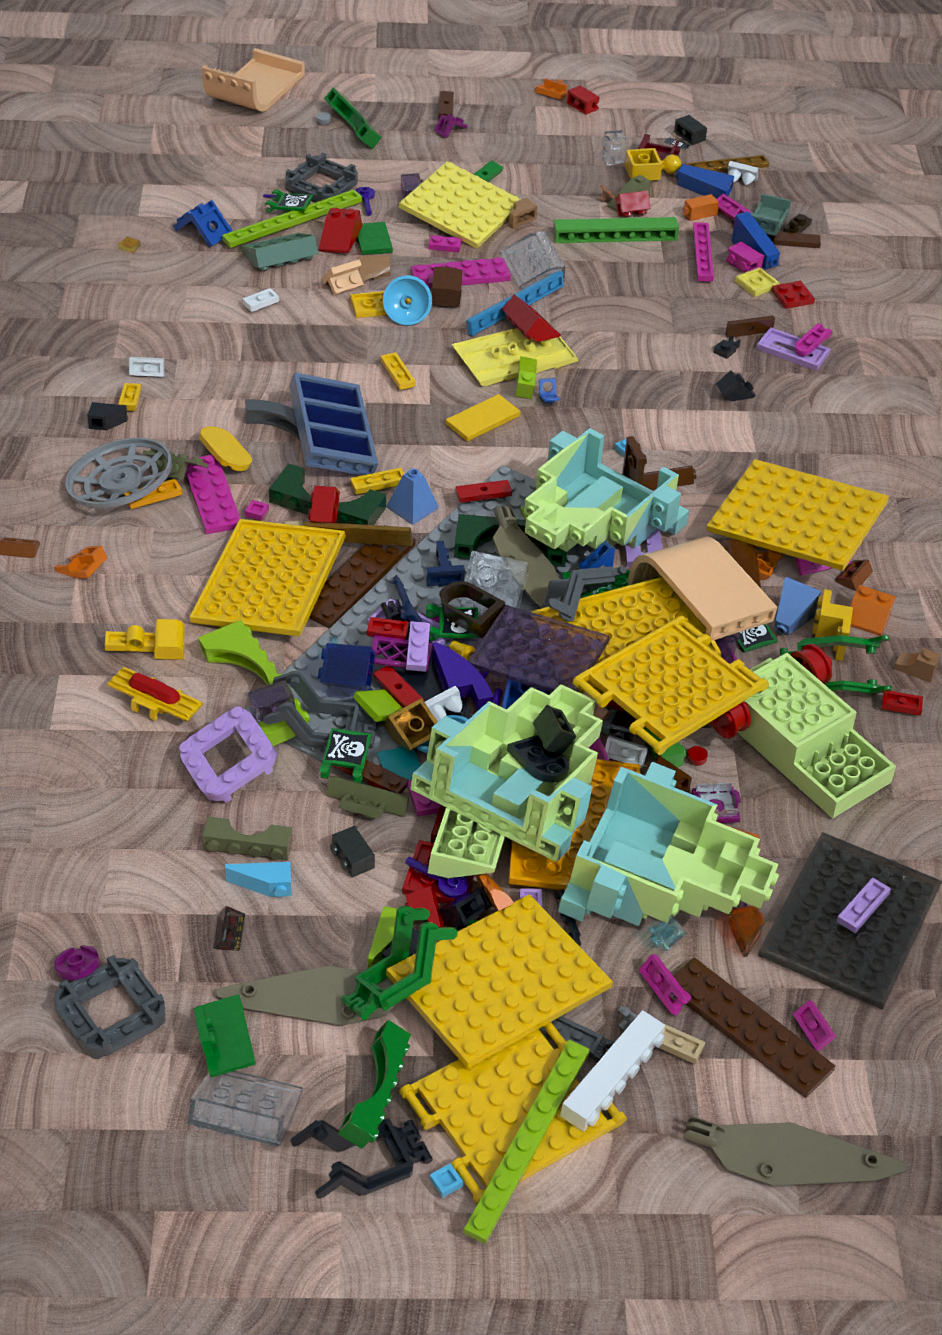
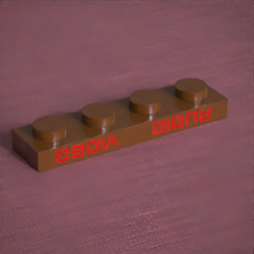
(379, 777)

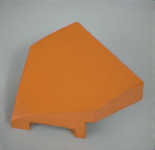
(552, 88)

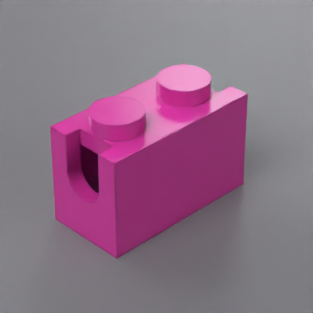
(744, 257)

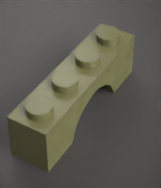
(271, 843)

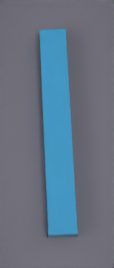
(529, 295)

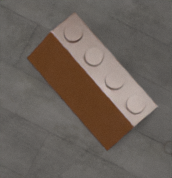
(745, 556)

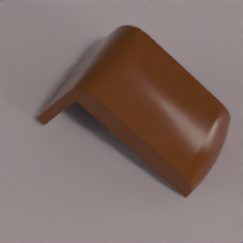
(446, 286)

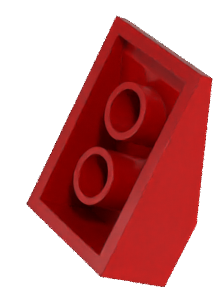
(340, 230)

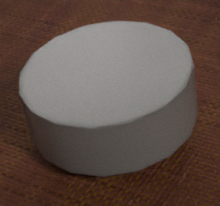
(323, 118)

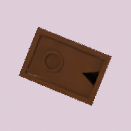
(634, 468)

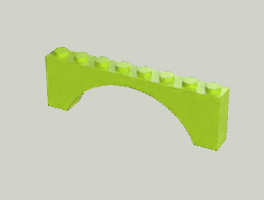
(236, 646)

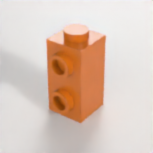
(700, 207)

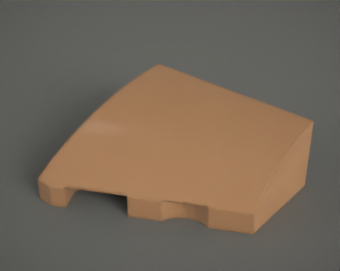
(374, 267)

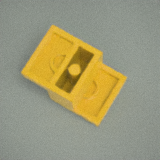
(832, 621)

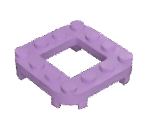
(221, 787)

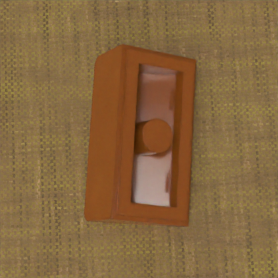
(19, 547)
(855, 574)

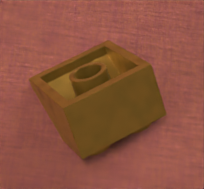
(411, 725)

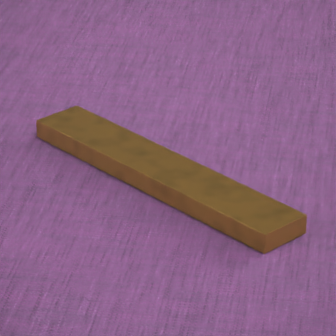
(721, 165)
(370, 533)

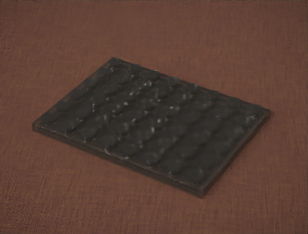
(818, 947)

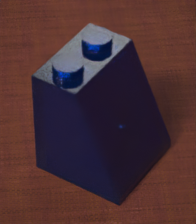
(347, 666)

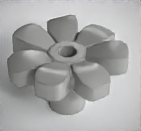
(628, 1016)

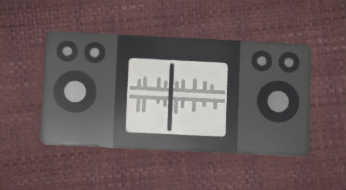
(681, 144)

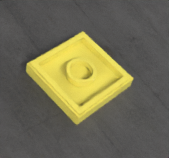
(756, 281)

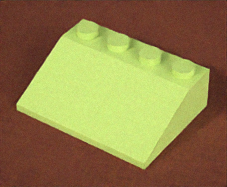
(464, 847)

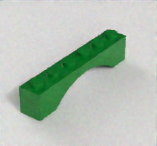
(353, 117)
(388, 1049)

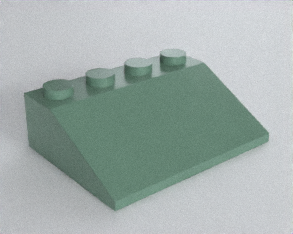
(281, 250)

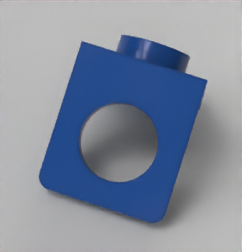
(548, 397)

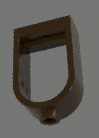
(465, 589)

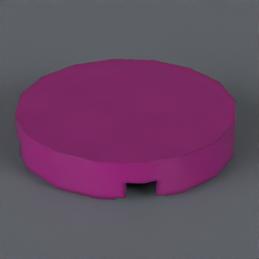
(76, 963)

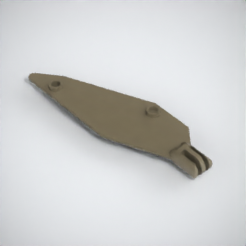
(514, 544)
(305, 995)
(790, 1154)

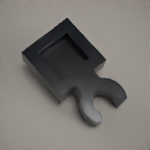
(727, 348)

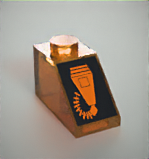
(747, 927)

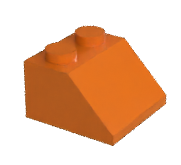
(871, 610)

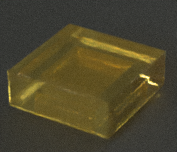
(129, 244)

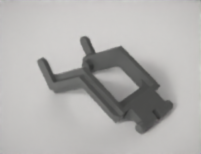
(579, 582)
(287, 712)

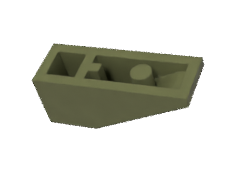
(636, 184)

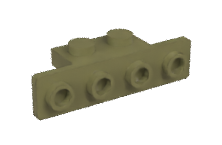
(179, 463)
(366, 799)

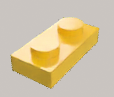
(130, 396)

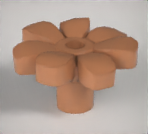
(606, 193)

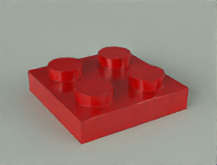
(793, 294)

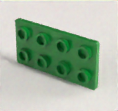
(224, 1035)

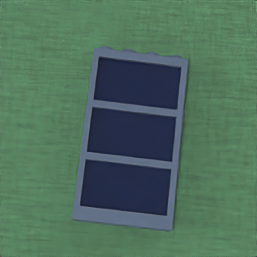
(332, 425)

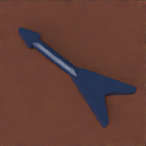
(407, 609)

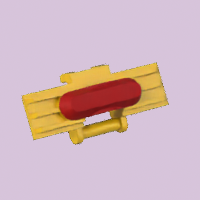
(154, 695)

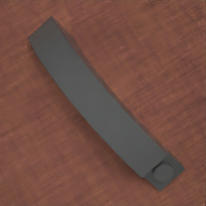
(271, 414)

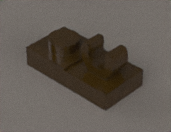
(798, 224)

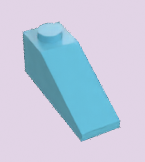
(265, 878)

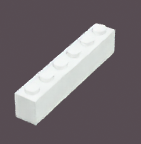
(613, 1071)

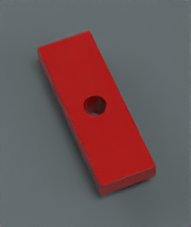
(483, 491)
(396, 686)

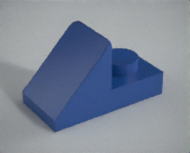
(600, 556)

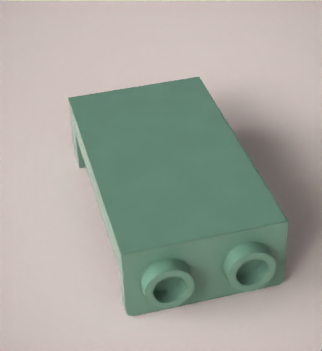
(771, 213)

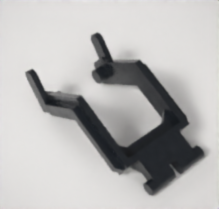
(398, 1140)

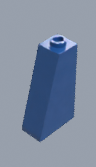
(704, 181)
(750, 233)

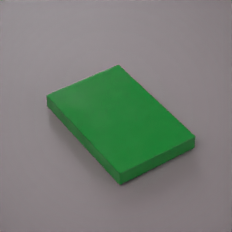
(374, 239)

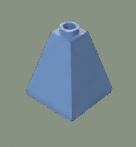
(412, 497)
(796, 606)

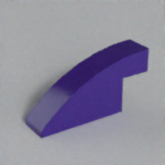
(458, 672)

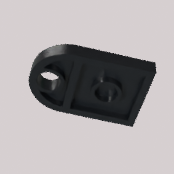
(538, 760)

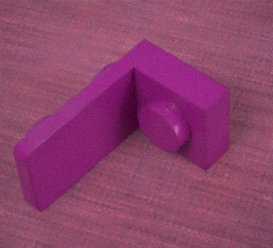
(446, 123)

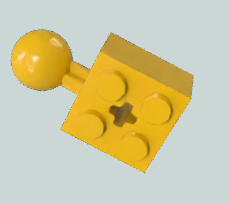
(648, 164)

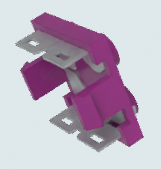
(725, 798)

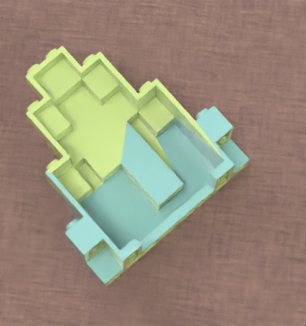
(591, 503)
(483, 781)
(664, 855)

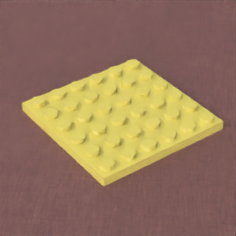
(460, 204)

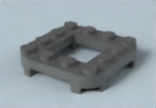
(296, 179)
(81, 1026)

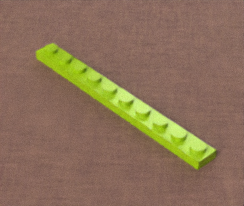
(290, 219)
(526, 1142)

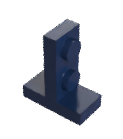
(445, 572)

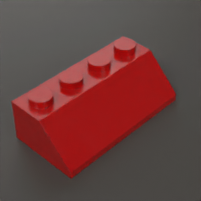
(529, 320)

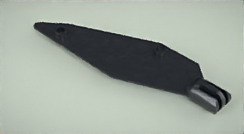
(424, 683)

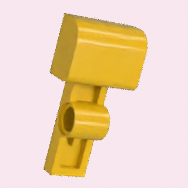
(165, 642)

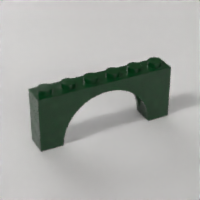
(289, 493)
(476, 530)

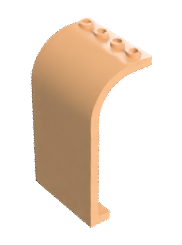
(257, 82)
(709, 585)

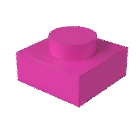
(256, 510)

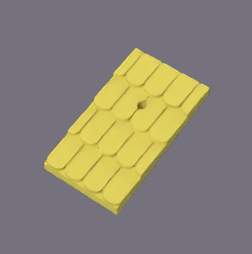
(498, 355)

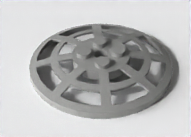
(120, 477)

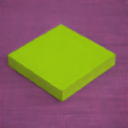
(377, 703)

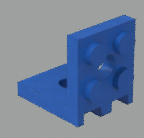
(201, 217)

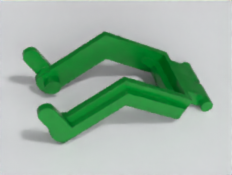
(869, 644)
(368, 995)

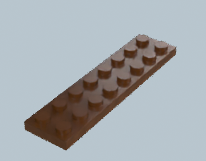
(355, 580)
(753, 1029)

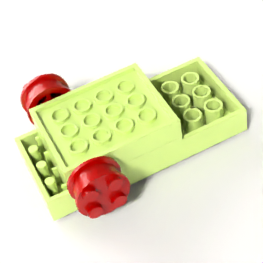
(808, 732)

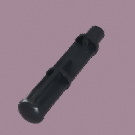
(575, 933)

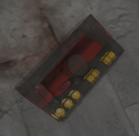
(229, 929)

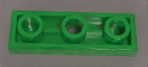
(489, 171)

